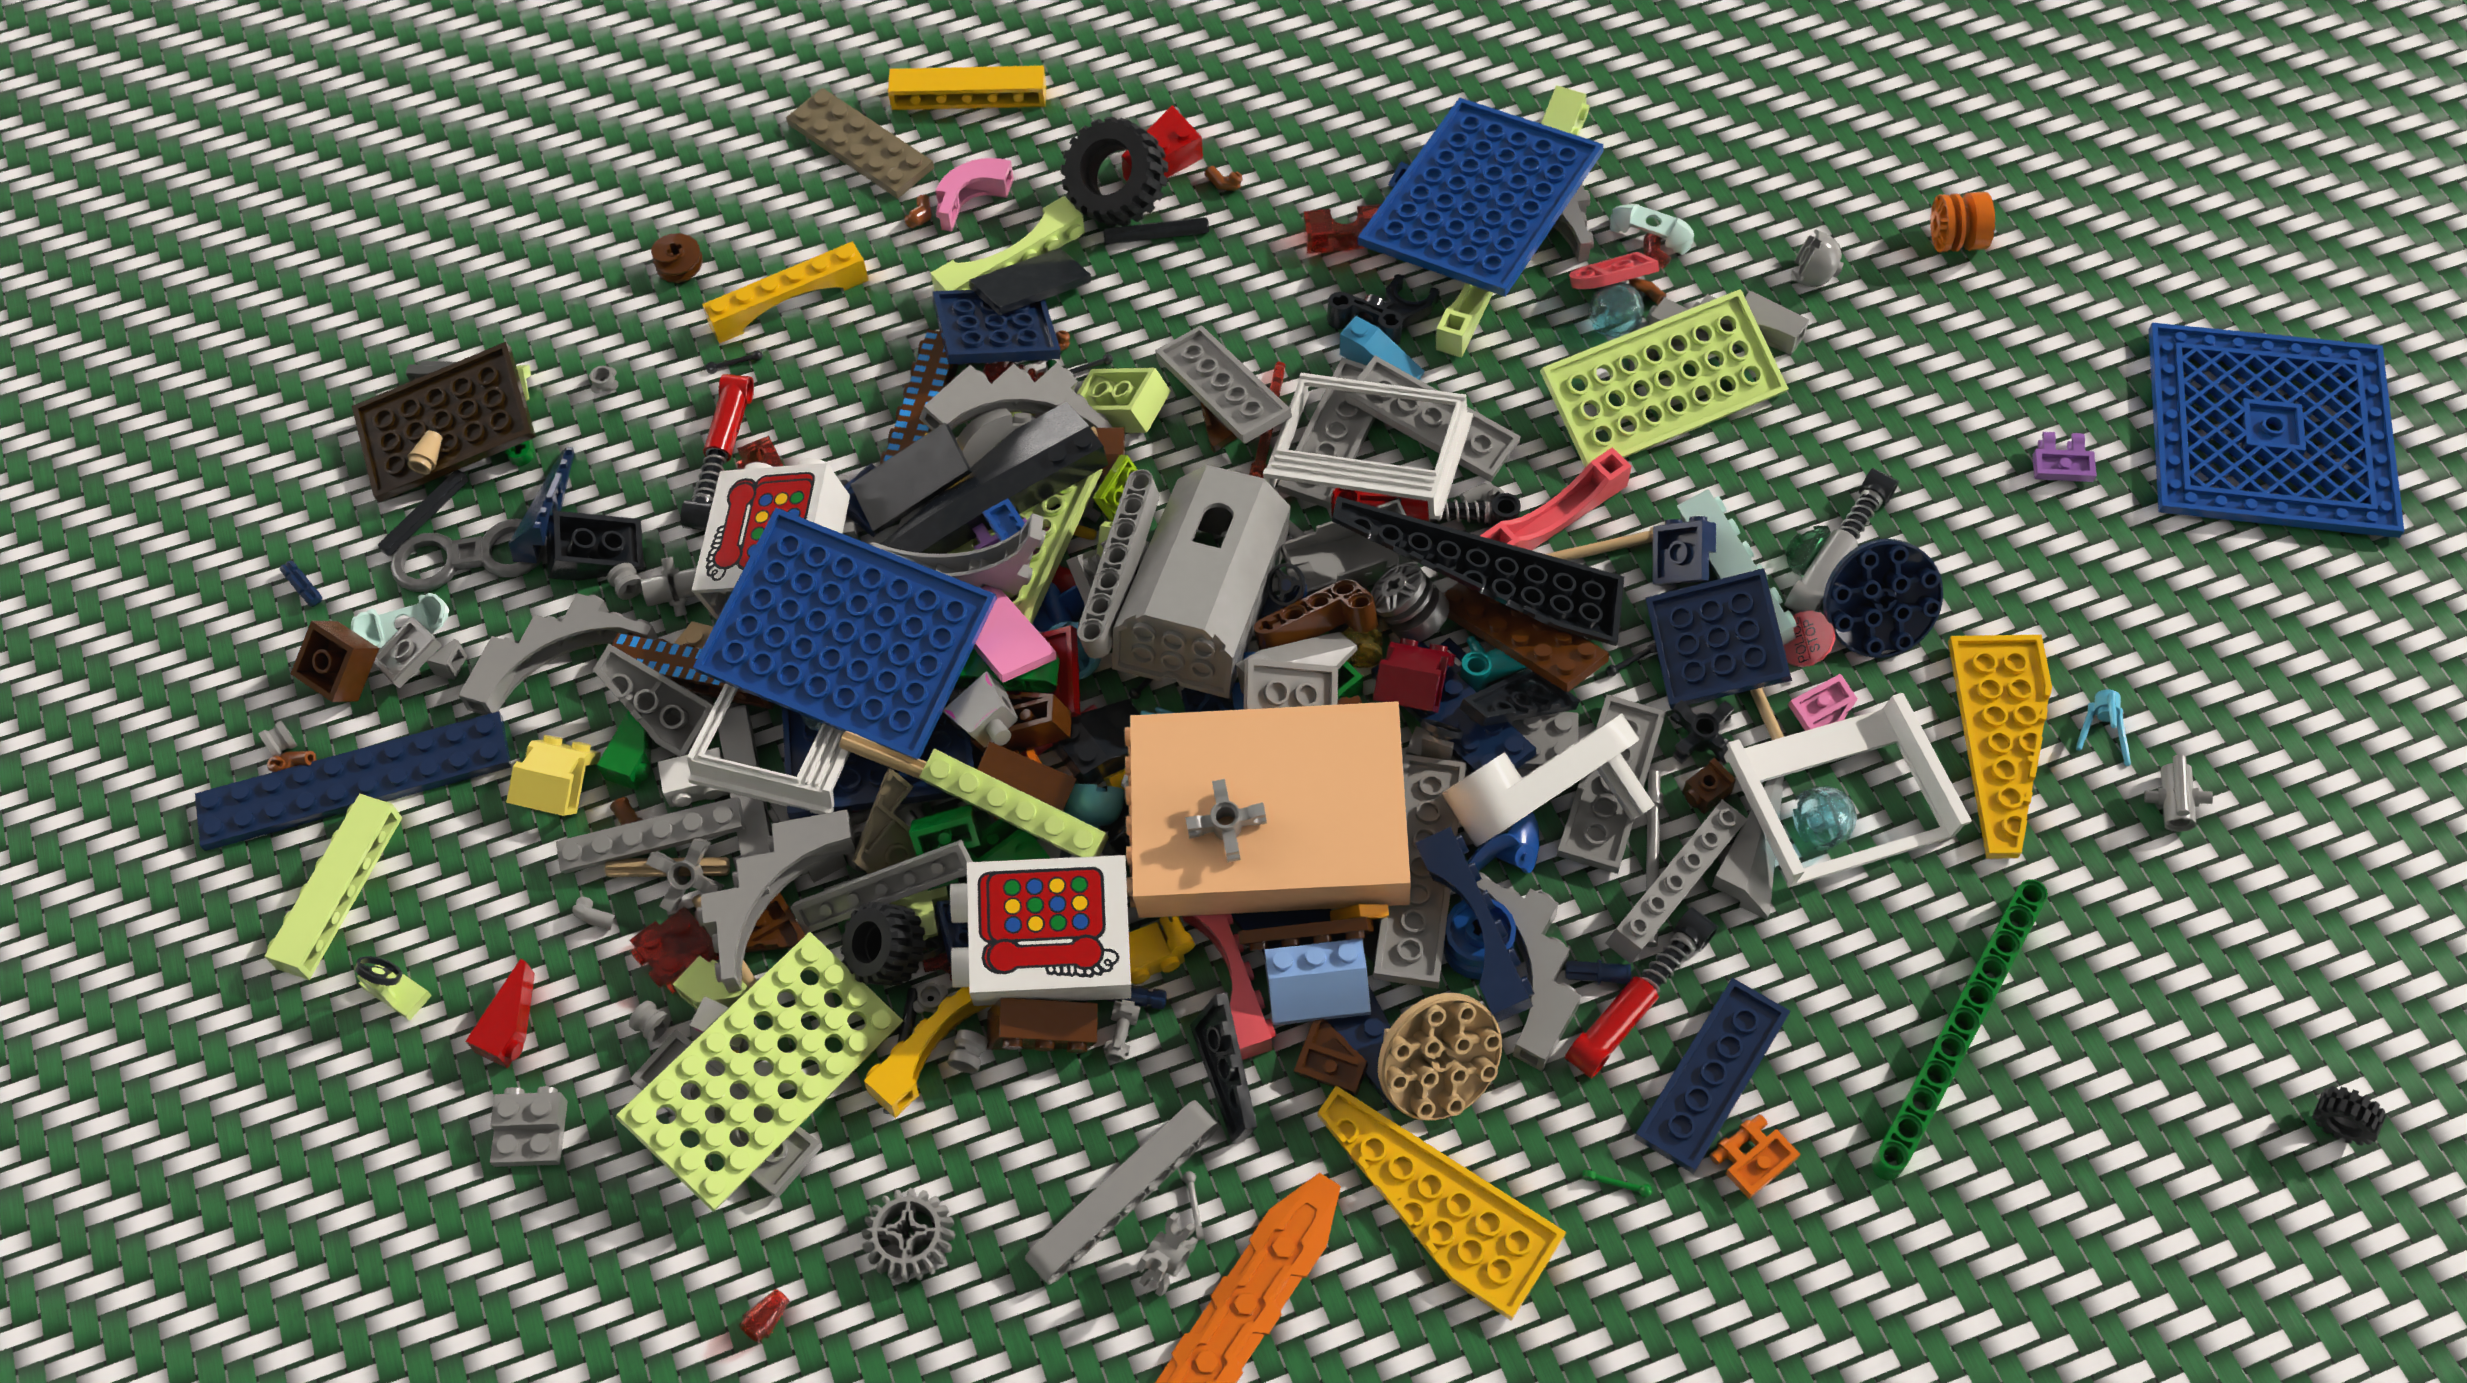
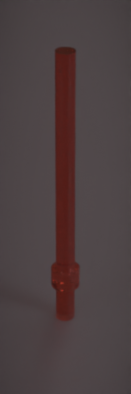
(1257, 467)

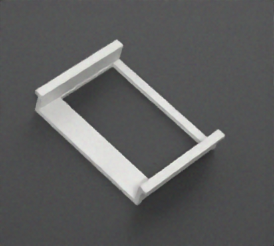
(1368, 475)
(1834, 742)
(809, 790)

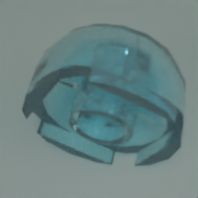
(1616, 310)
(1824, 817)

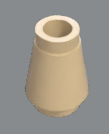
(425, 453)

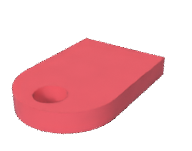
(1613, 271)

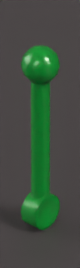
(1645, 1190)

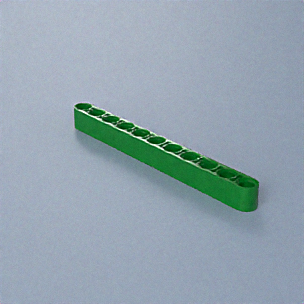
(1952, 1036)

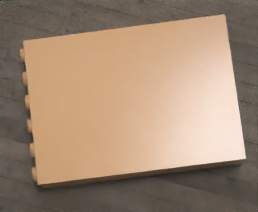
(1327, 796)

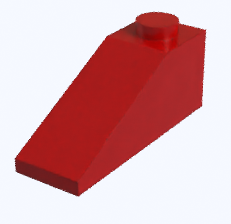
(504, 1024)

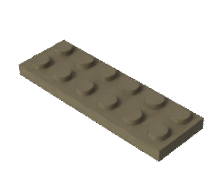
(860, 143)

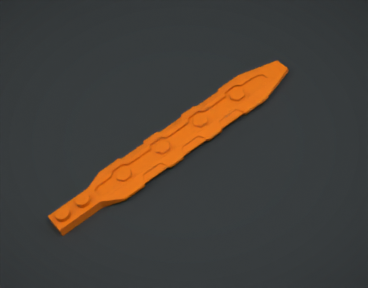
(1257, 1288)

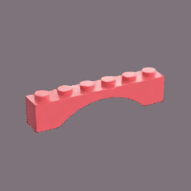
(1592, 487)
(1251, 1028)

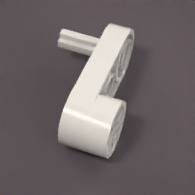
(1499, 796)

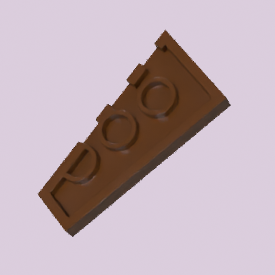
(1318, 932)

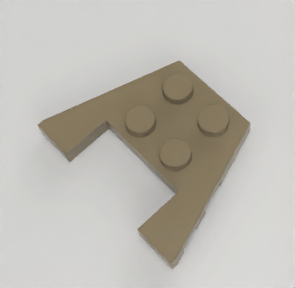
(885, 836)

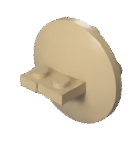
(1439, 1056)

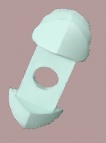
(1676, 231)
(379, 629)

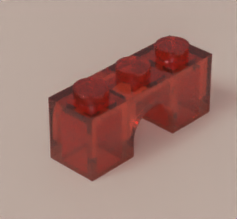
(1326, 235)

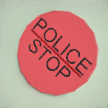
(1812, 641)

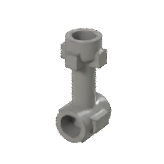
(1125, 1014)

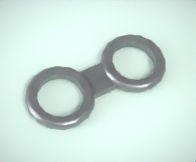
(460, 555)

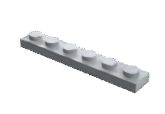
(650, 835)
(882, 886)

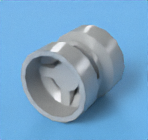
(967, 1051)

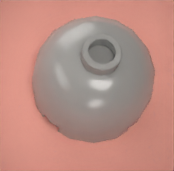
(1818, 260)

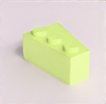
(1566, 110)

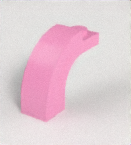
(969, 181)

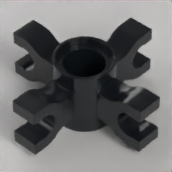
(1704, 721)

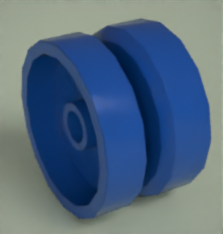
(1465, 941)

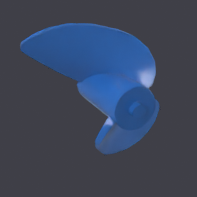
(1059, 608)
(1516, 847)

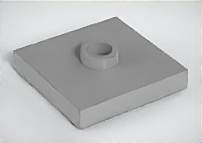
(406, 652)

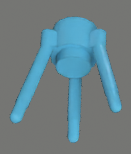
(2108, 709)

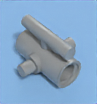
(669, 587)
(2178, 795)

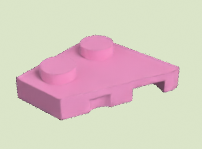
(1823, 703)

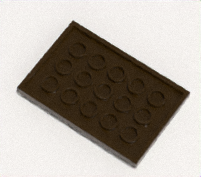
(470, 404)

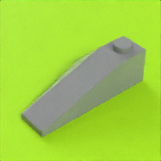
(1326, 650)
(659, 704)

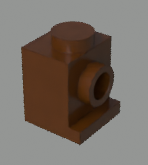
(1718, 786)

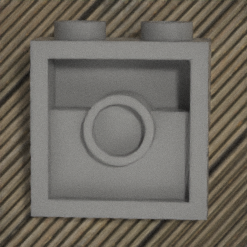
(528, 1127)

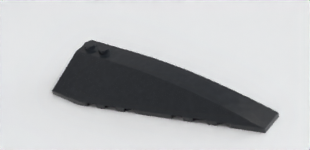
(1024, 467)
(1536, 584)

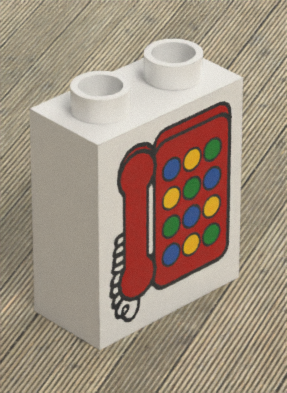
(743, 508)
(1043, 930)

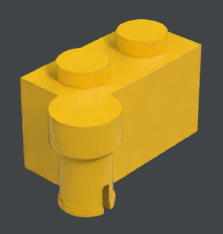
(1158, 949)

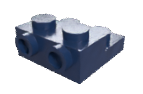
(1683, 550)

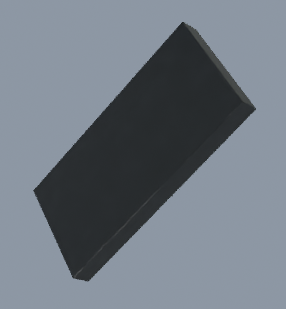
(1029, 281)
(911, 478)

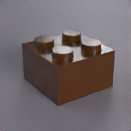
(334, 661)

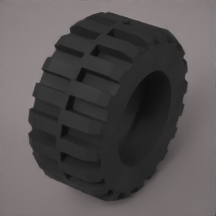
(1088, 154)

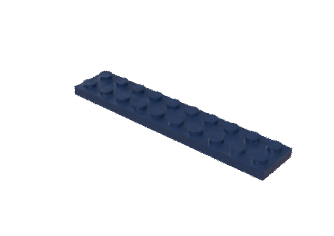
(333, 783)

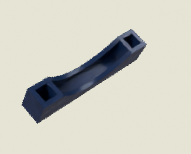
(1500, 981)

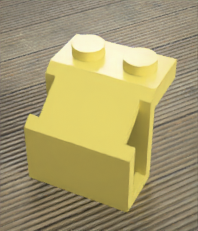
(551, 775)

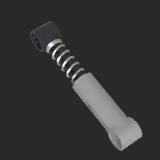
(1809, 591)

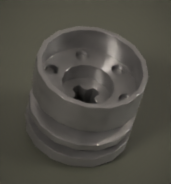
(1410, 602)

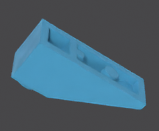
(1363, 341)

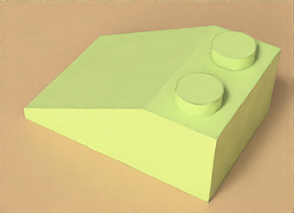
(1126, 396)

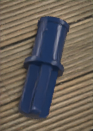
(1598, 972)

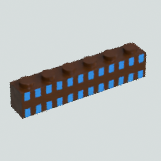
(928, 378)
(677, 664)

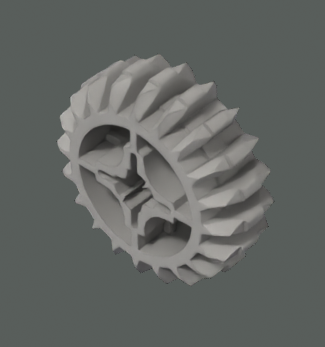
(881, 1230)

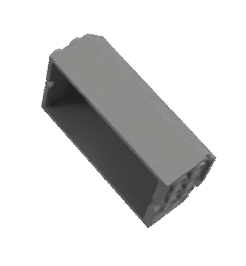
(1198, 602)

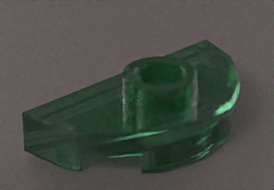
(1804, 548)

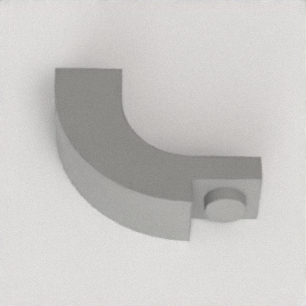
(987, 431)

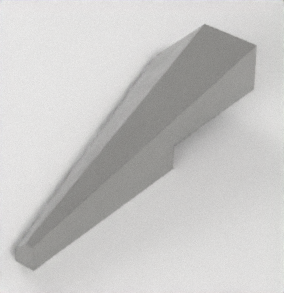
(1750, 863)

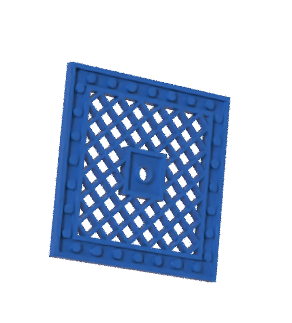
(2358, 363)

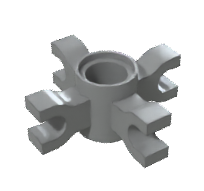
(1242, 817)
(671, 868)
(1167, 1254)

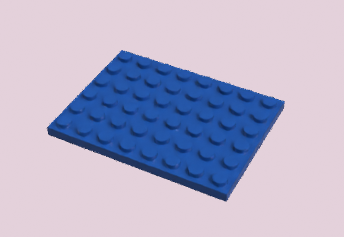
(1481, 196)
(845, 633)

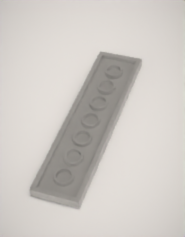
(1415, 933)

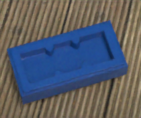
(1003, 519)

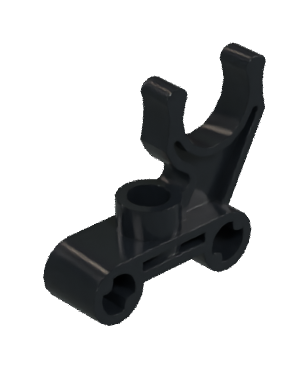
(1387, 316)

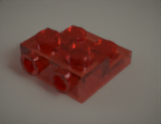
(672, 947)

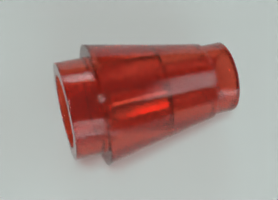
(764, 1316)

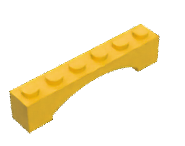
(736, 310)
(896, 1078)

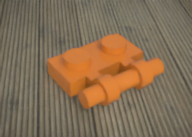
(1762, 1163)

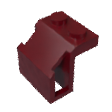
(1413, 675)

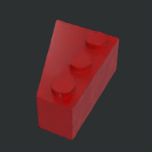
(1177, 138)

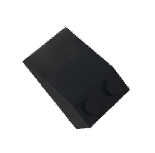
(591, 545)
(1097, 742)

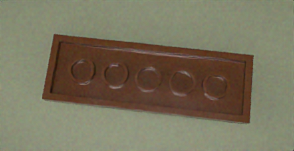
(1544, 650)

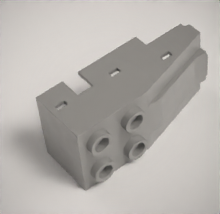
(1340, 555)

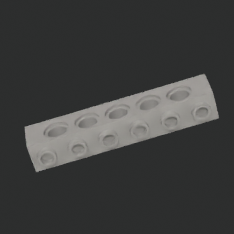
(1675, 881)

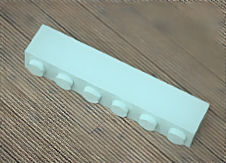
(1732, 555)

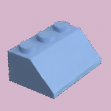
(1317, 981)

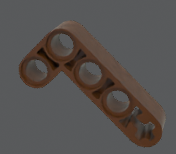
(1318, 614)

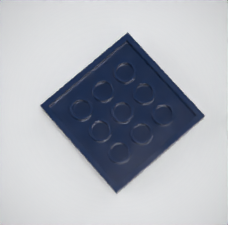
(980, 335)
(1718, 638)

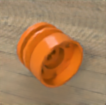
(1962, 221)

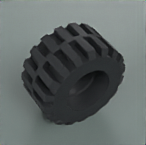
(883, 944)

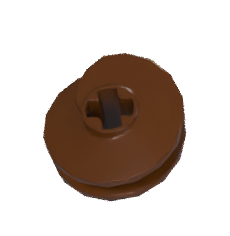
(676, 257)

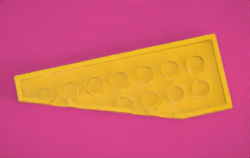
(2003, 709)
(1464, 1223)

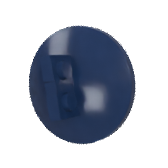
(1883, 597)

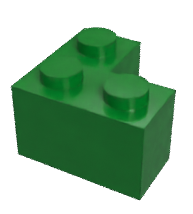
(943, 829)

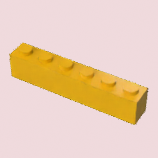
(967, 87)

